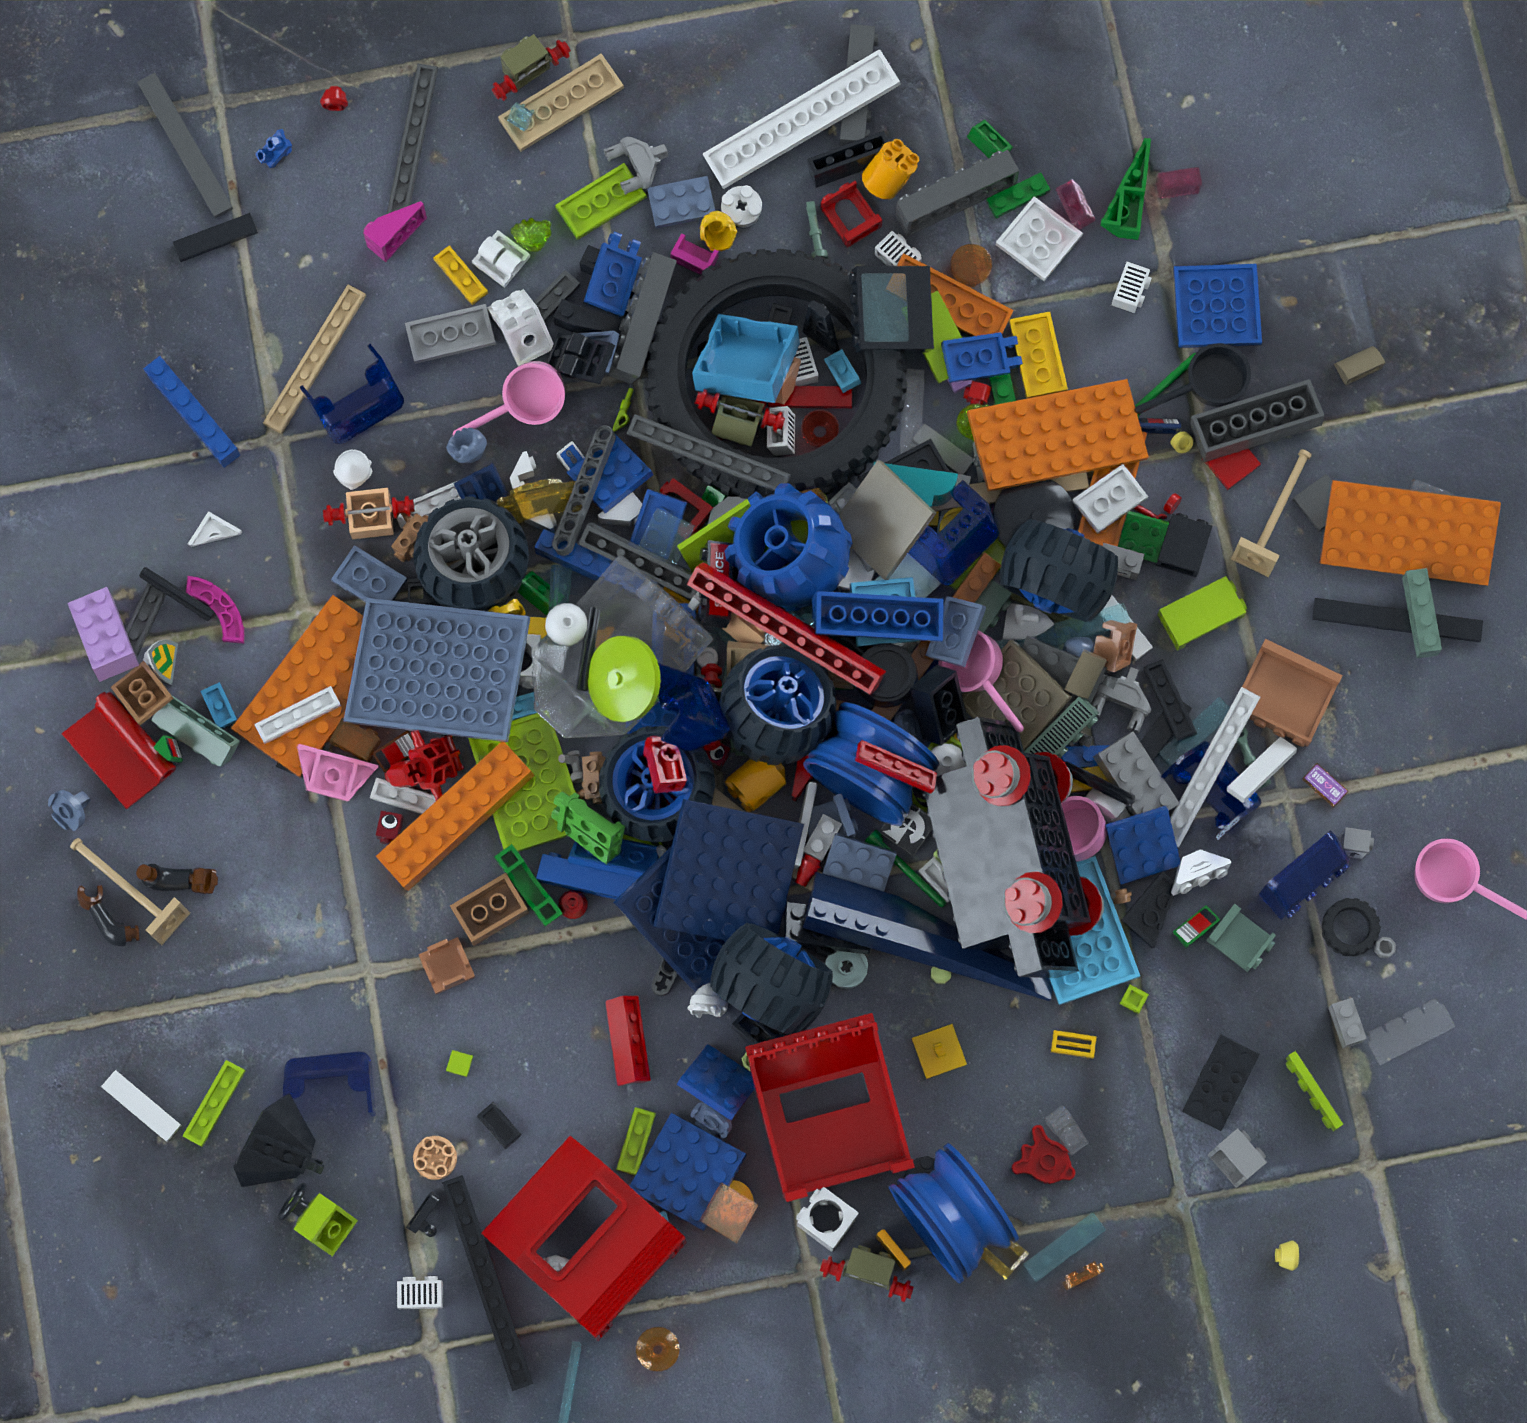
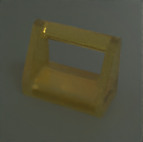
(999, 1266)

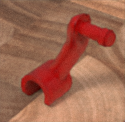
(1146, 512)

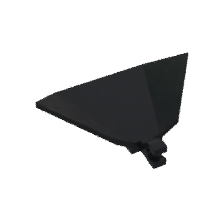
(277, 1146)

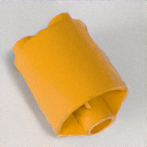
(890, 169)
(755, 783)

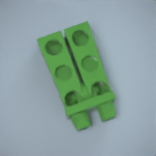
(588, 827)

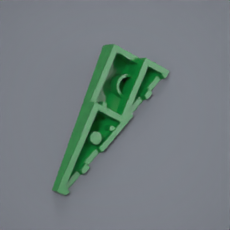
(1125, 210)

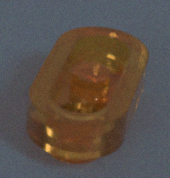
(1074, 1279)

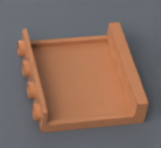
(1290, 692)

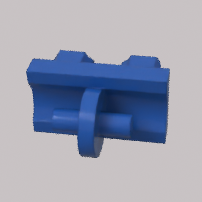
(275, 149)

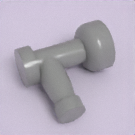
(572, 758)

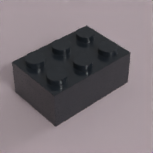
(938, 704)

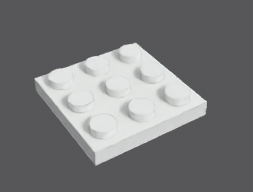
(1039, 238)

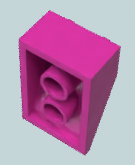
(393, 229)

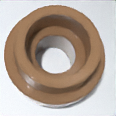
(1121, 896)

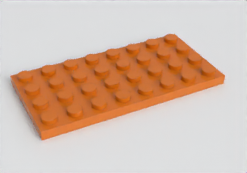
(1057, 435)
(1410, 531)
(317, 661)

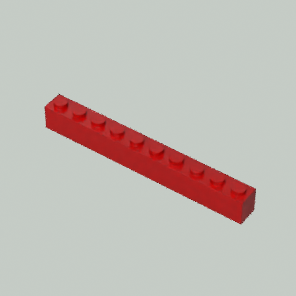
(786, 628)

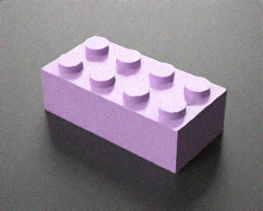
(103, 634)

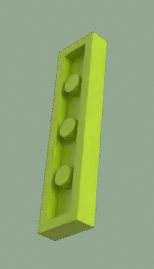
(1308, 1084)
(214, 1103)

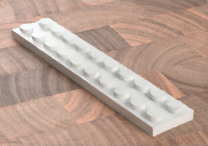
(801, 119)

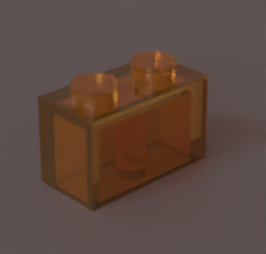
(355, 740)

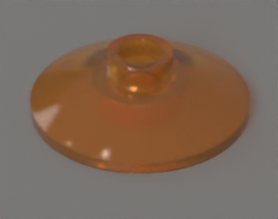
(652, 1338)

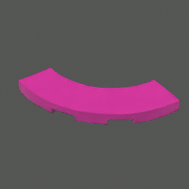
(222, 605)

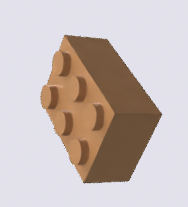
(489, 909)

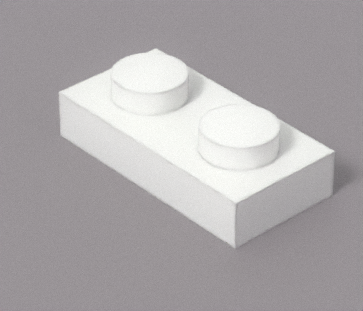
(822, 837)

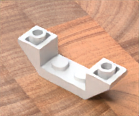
(522, 471)

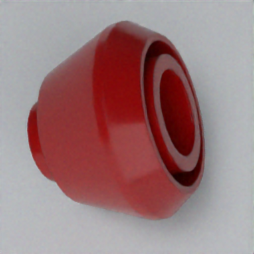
(334, 99)
(580, 904)

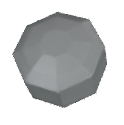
(1385, 947)

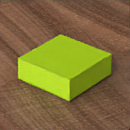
(1134, 999)
(459, 1063)

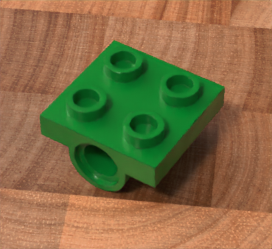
(1143, 535)

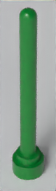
(1167, 381)
(876, 839)

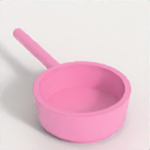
(530, 394)
(982, 672)
(1084, 826)
(1451, 871)

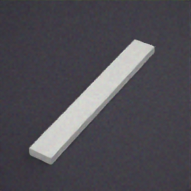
(1212, 762)

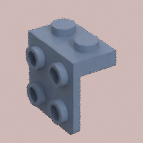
(838, 811)

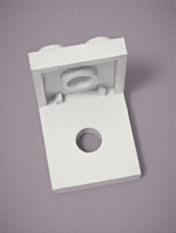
(518, 318)

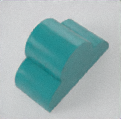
(930, 485)

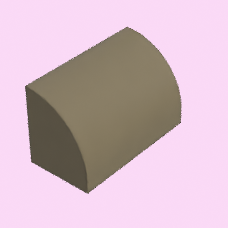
(1360, 365)
(1085, 674)

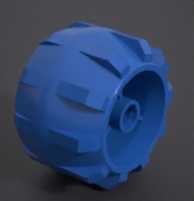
(811, 566)

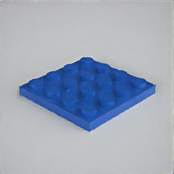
(1217, 305)
(686, 1170)

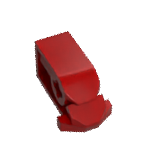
(664, 765)

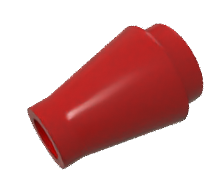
(807, 870)

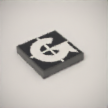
(911, 833)

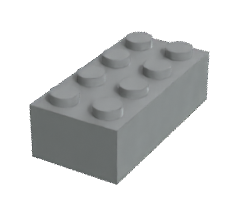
(1131, 768)
(1237, 1157)

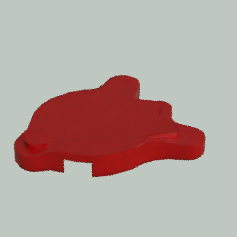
(1045, 1160)

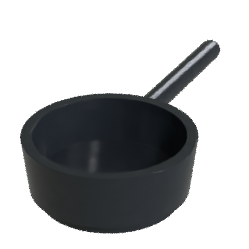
(1215, 377)
(899, 675)

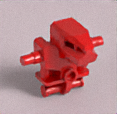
(428, 764)

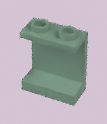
(1241, 939)

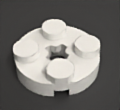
(745, 195)

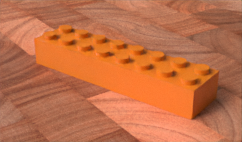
(455, 815)

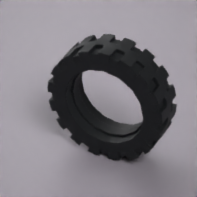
(1371, 918)

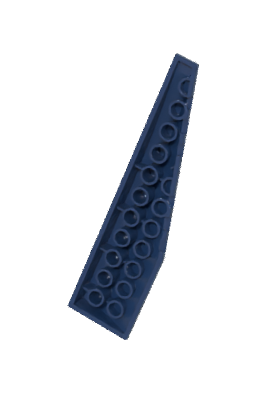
(907, 931)

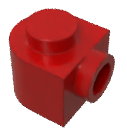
(977, 393)

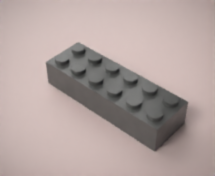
(956, 192)
(641, 317)
(1256, 420)

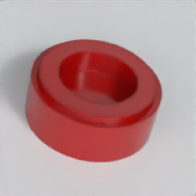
(1172, 503)

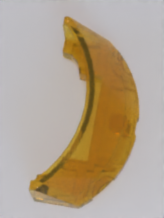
(538, 499)

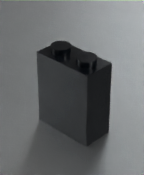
(1184, 544)

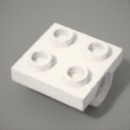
(500, 258)

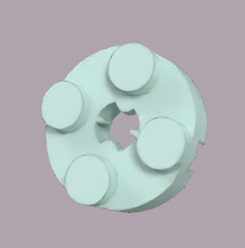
(857, 971)

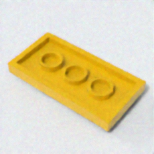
(1040, 355)

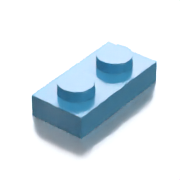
(219, 705)

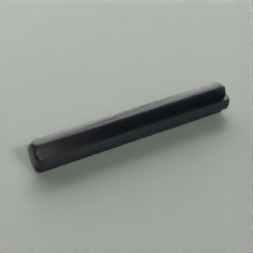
(176, 593)
(588, 648)
(1101, 785)

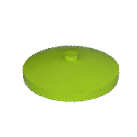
(624, 678)

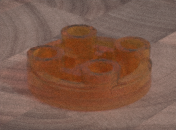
(971, 264)

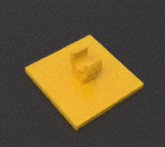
(939, 1051)

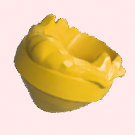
(718, 231)

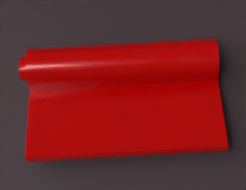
(118, 750)

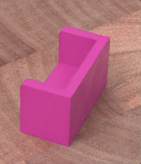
(693, 256)

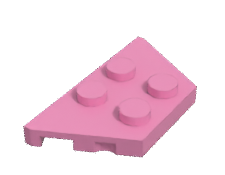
(333, 773)

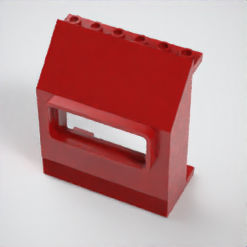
(836, 1143)
(610, 1263)

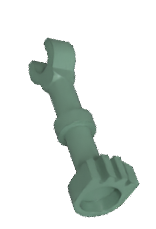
(815, 233)
(1249, 758)

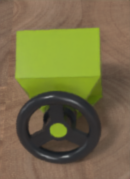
(318, 1220)

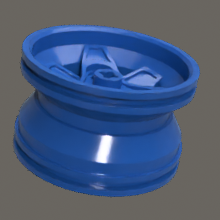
(865, 788)
(953, 1213)

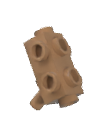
(406, 540)
(591, 770)

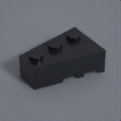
(753, 1031)

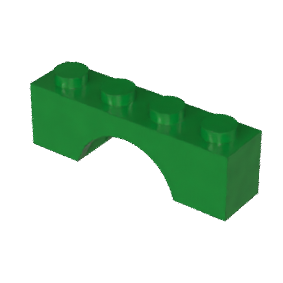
(527, 885)

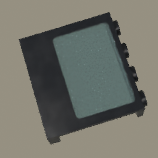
(891, 308)

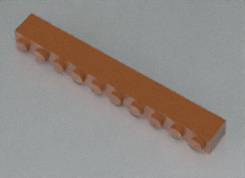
(968, 590)

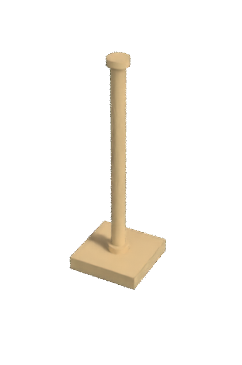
(1255, 555)
(165, 921)

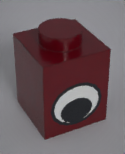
(719, 756)
(389, 827)

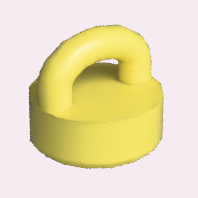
(1182, 442)

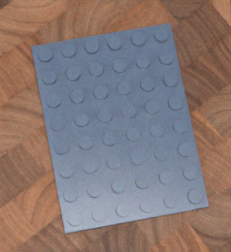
(437, 669)

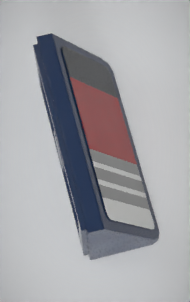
(1160, 425)

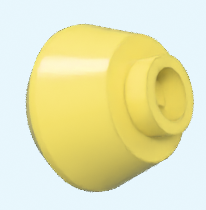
(1288, 1255)

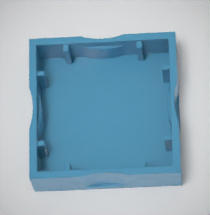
(746, 358)

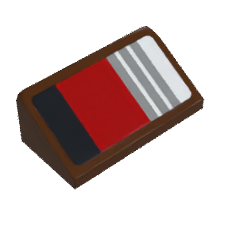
(394, 751)

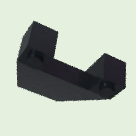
(587, 317)

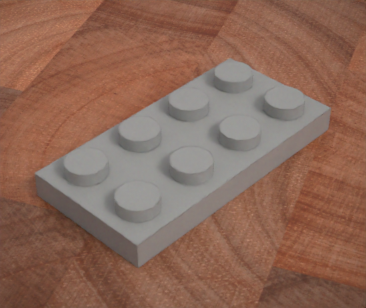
(450, 333)

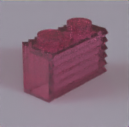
(1178, 182)
(1075, 204)

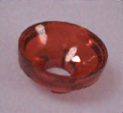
(819, 418)

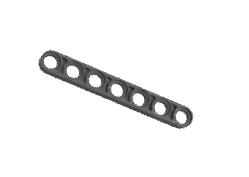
(584, 499)

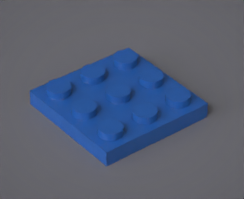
(619, 478)
(1143, 845)
(718, 1082)

